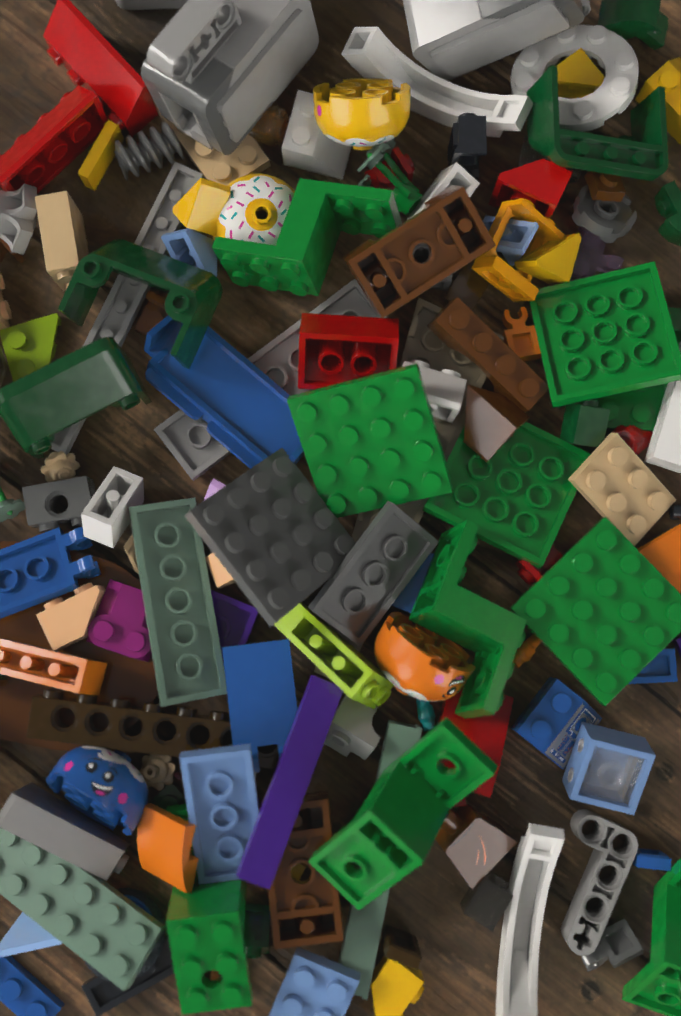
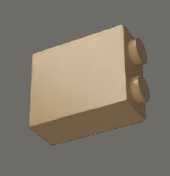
(61, 235)

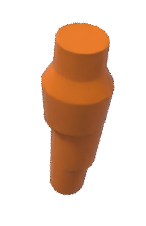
(526, 650)

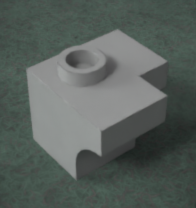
(18, 217)
(352, 729)

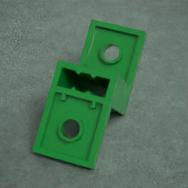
(309, 236)
(469, 622)
(402, 814)
(207, 936)
(659, 982)

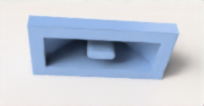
(26, 936)

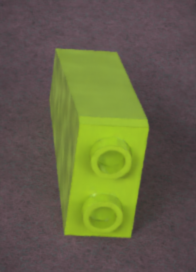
(335, 656)

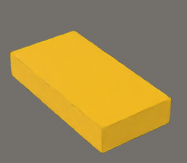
(100, 155)

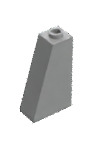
(63, 831)

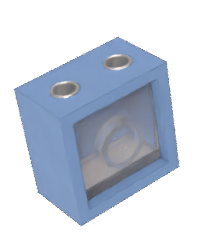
(608, 768)

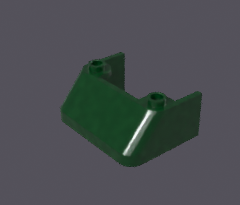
(634, 156)
(190, 290)
(68, 393)

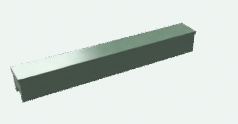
(365, 925)

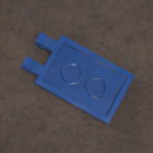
(42, 569)
(260, 694)

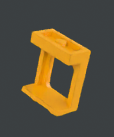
(495, 270)

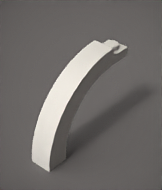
(432, 96)
(523, 920)

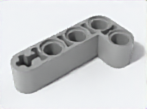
(590, 883)

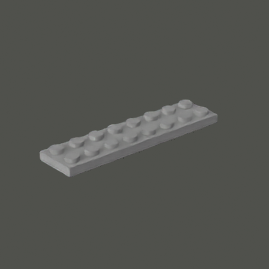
(279, 361)

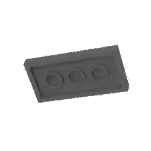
(373, 573)

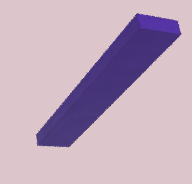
(289, 783)

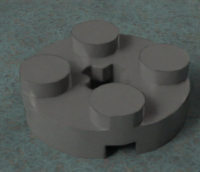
(606, 225)

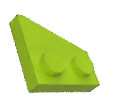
(30, 344)

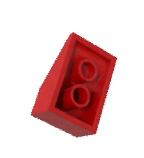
(484, 731)

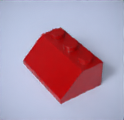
(344, 348)

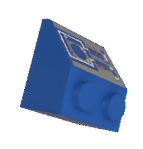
(554, 721)

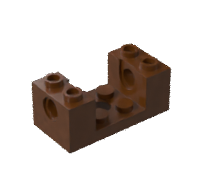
(388, 268)
(307, 909)

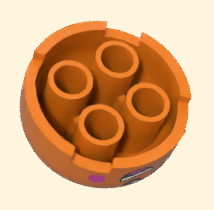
(420, 660)

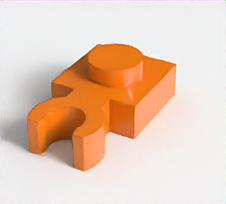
(519, 337)

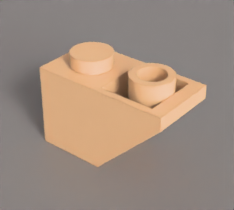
(69, 620)

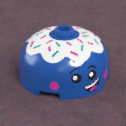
(101, 786)

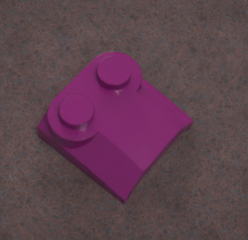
(121, 622)

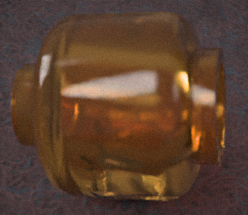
(271, 126)

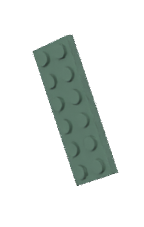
(177, 602)
(78, 909)

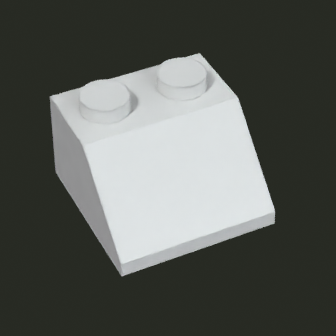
(307, 146)
(443, 390)

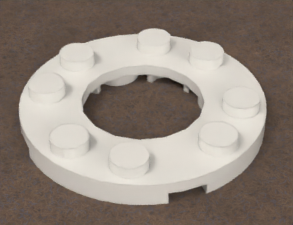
(611, 53)

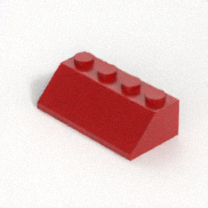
(98, 67)
(53, 141)

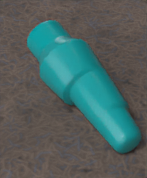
(425, 714)

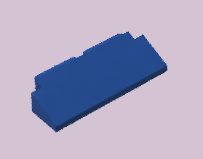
(226, 391)

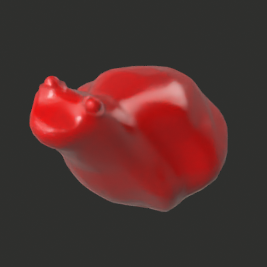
(634, 437)

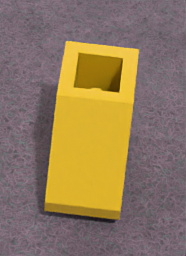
(395, 987)

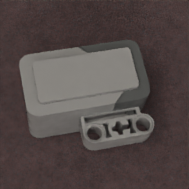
(469, 34)
(227, 64)

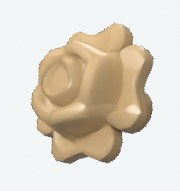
(59, 466)
(158, 770)

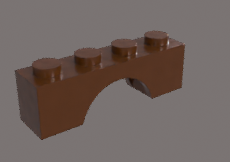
(473, 338)

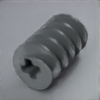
(147, 150)

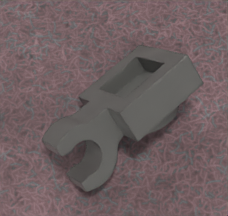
(616, 944)

